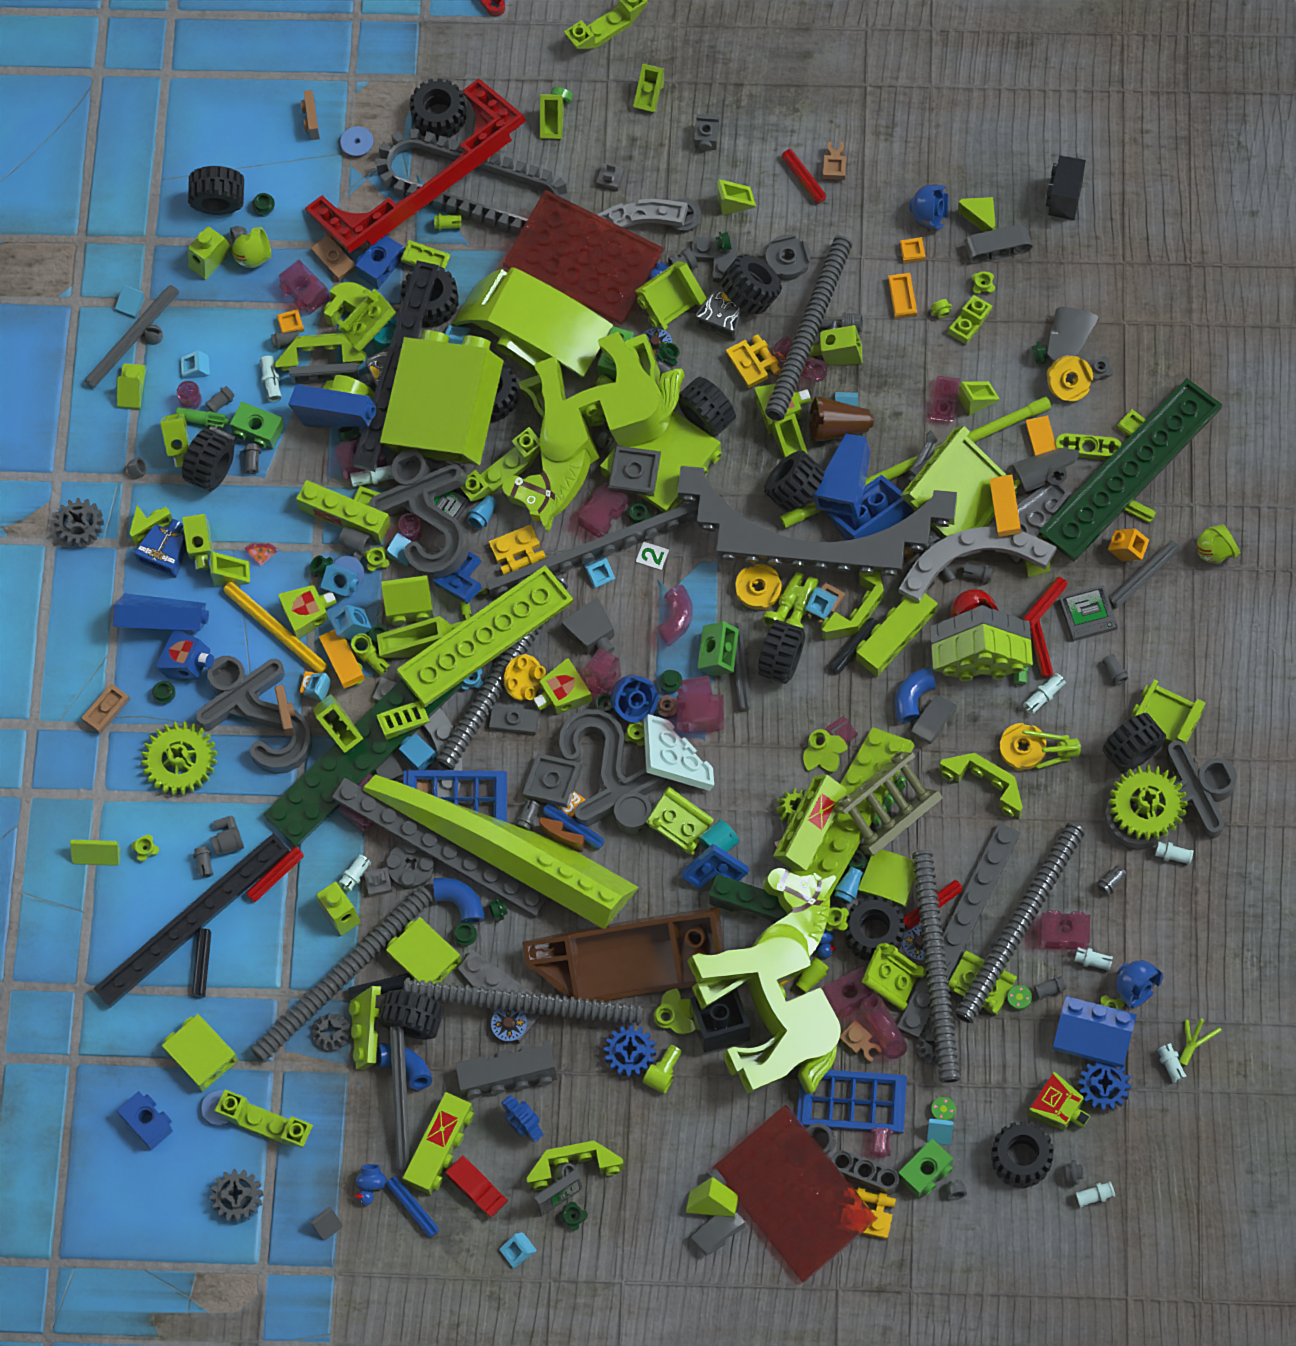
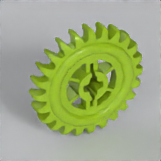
(171, 744)
(1143, 782)

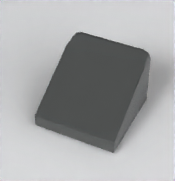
(326, 1223)

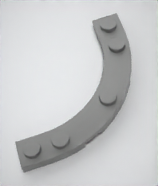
(647, 211)
(967, 543)
(439, 730)

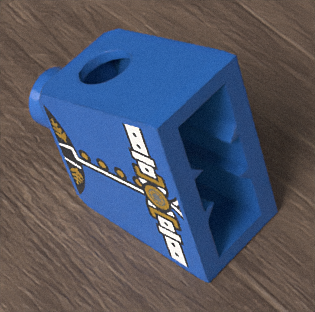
(163, 548)

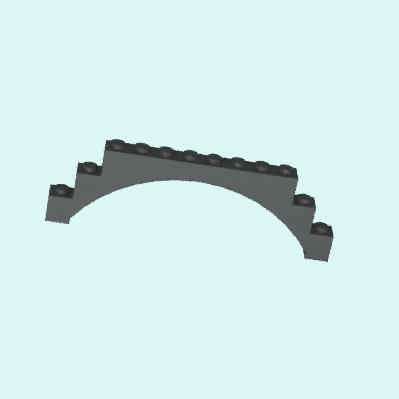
(872, 553)

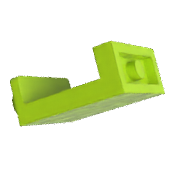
(670, 294)
(1170, 711)
(423, 952)
(200, 1052)

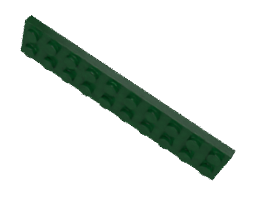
(1130, 470)
(310, 797)

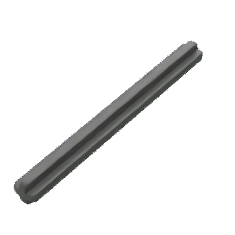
(131, 336)
(400, 1097)

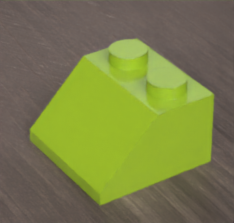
(407, 600)

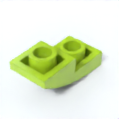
(970, 319)

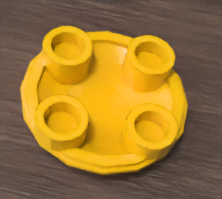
(523, 677)

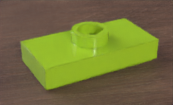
(416, 251)

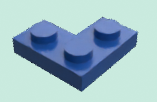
(459, 582)
(713, 862)

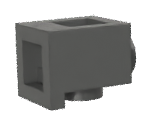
(706, 132)

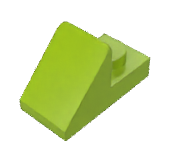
(649, 87)
(130, 386)
(142, 526)

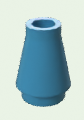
(481, 513)
(847, 888)

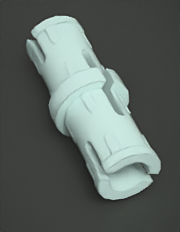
(270, 379)
(369, 477)
(1044, 693)

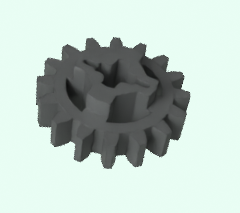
(76, 530)
(226, 1196)

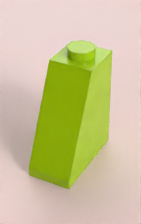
(337, 723)

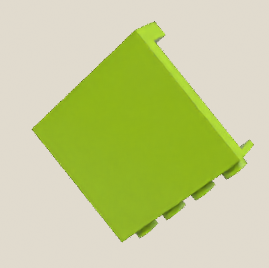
(679, 446)
(962, 469)

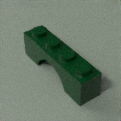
(736, 895)

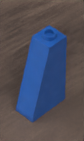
(331, 408)
(845, 478)
(159, 613)

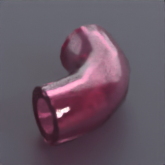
(814, 369)
(680, 615)
(883, 1026)

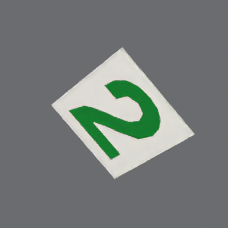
(652, 555)

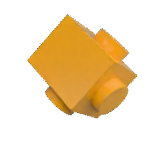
(1128, 544)

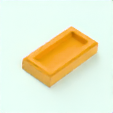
(902, 295)

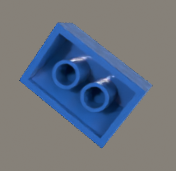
(879, 511)
(1094, 1032)

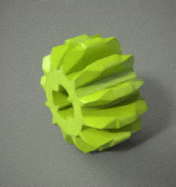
(788, 803)

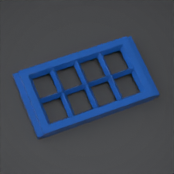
(500, 786)
(897, 1104)

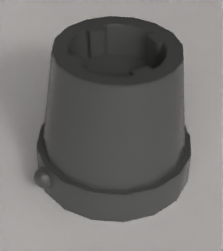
(823, 1136)

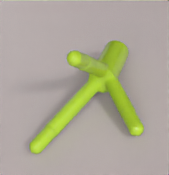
(1191, 1043)

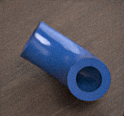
(909, 693)
(462, 896)
(417, 1071)

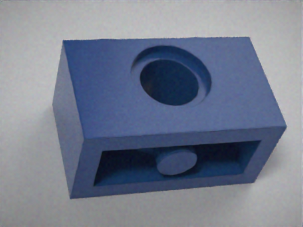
(378, 271)
(152, 1132)

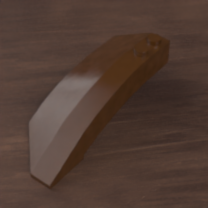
(626, 955)

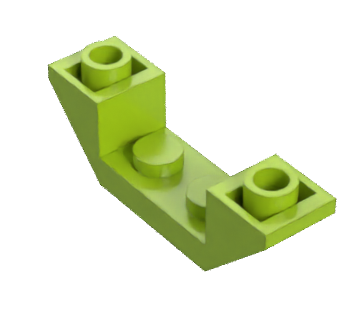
(606, 26)
(290, 356)
(512, 463)
(839, 626)
(956, 767)
(263, 1122)
(608, 1162)

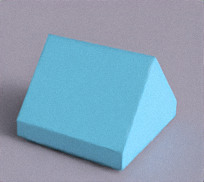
(847, 397)
(318, 686)

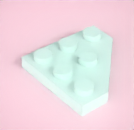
(674, 757)

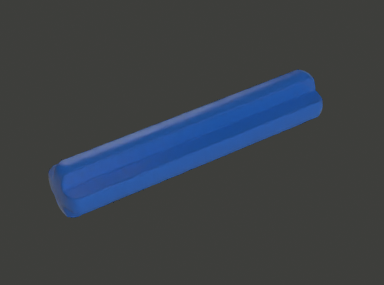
(573, 826)
(412, 1206)

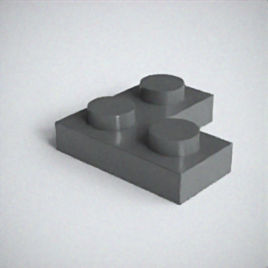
(706, 250)

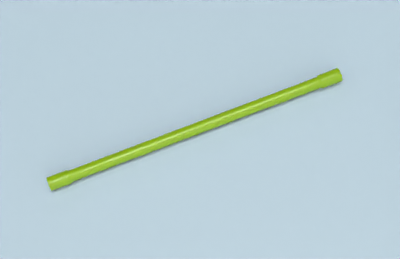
(1031, 410)

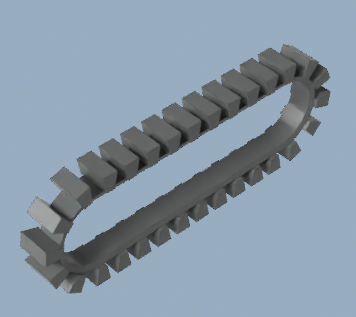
(388, 179)

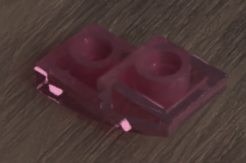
(945, 398)

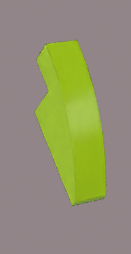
(414, 638)

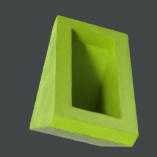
(551, 116)
(734, 197)
(979, 212)
(976, 395)
(788, 435)
(228, 569)
(712, 1199)

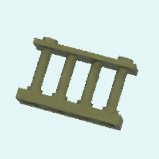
(907, 813)

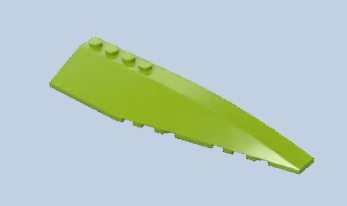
(521, 853)

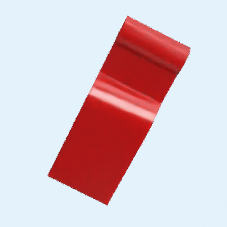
(476, 1186)

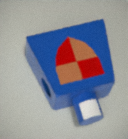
(184, 657)

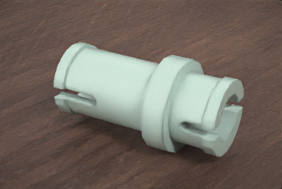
(1174, 853)
(352, 875)
(1094, 959)
(1171, 1062)
(1095, 1194)

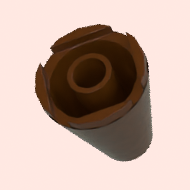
(835, 419)

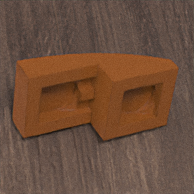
(555, 830)

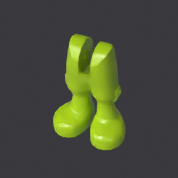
(792, 597)

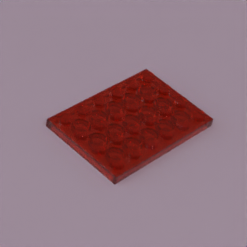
(584, 256)
(795, 1193)

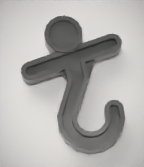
(417, 495)
(240, 697)
(1202, 788)
(616, 793)

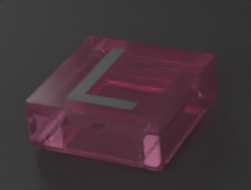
(843, 729)

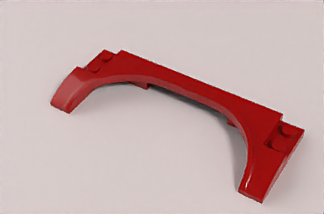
(494, 123)

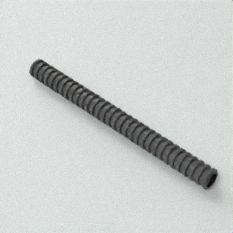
(808, 328)
(483, 703)
(1019, 923)
(936, 967)
(342, 974)
(526, 1001)

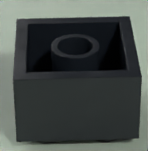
(1065, 187)
(720, 1022)

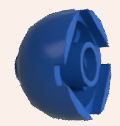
(929, 206)
(633, 698)
(1136, 982)

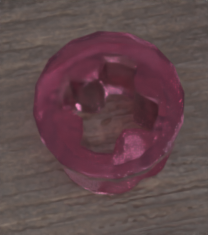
(881, 1142)

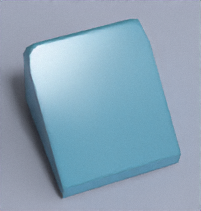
(130, 301)
(456, 334)
(195, 365)
(396, 549)
(599, 572)
(821, 603)
(940, 1131)
(517, 1249)

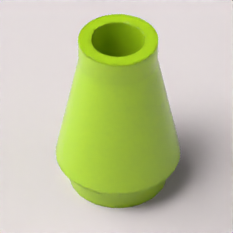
(812, 975)

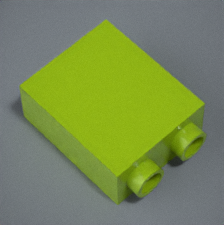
(442, 398)

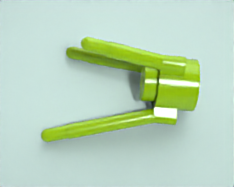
(1065, 748)

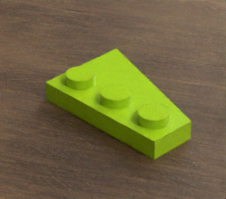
(363, 1019)

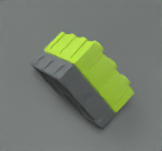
(981, 644)

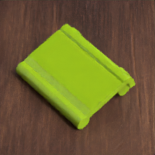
(366, 319)
(679, 820)
(967, 971)
(892, 975)

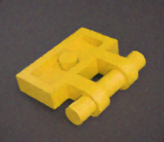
(747, 364)
(515, 544)
(881, 1227)

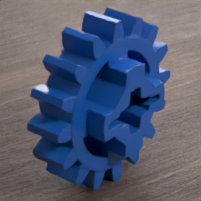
(639, 1051)
(1095, 1085)
(522, 1118)

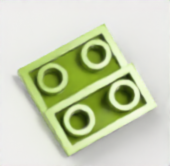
(889, 877)

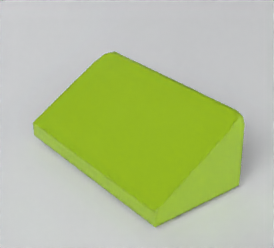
(95, 852)

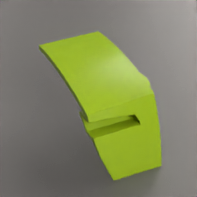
(534, 321)

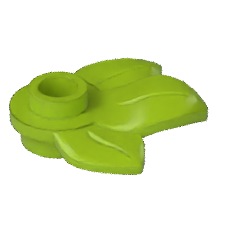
(824, 754)
(679, 1013)

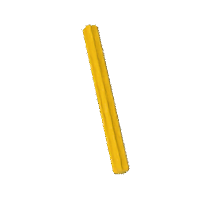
(275, 628)

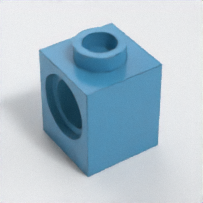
(331, 583)
(350, 622)
(417, 752)

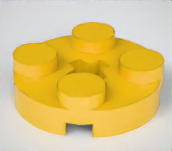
(1081, 382)
(758, 599)
(1021, 759)

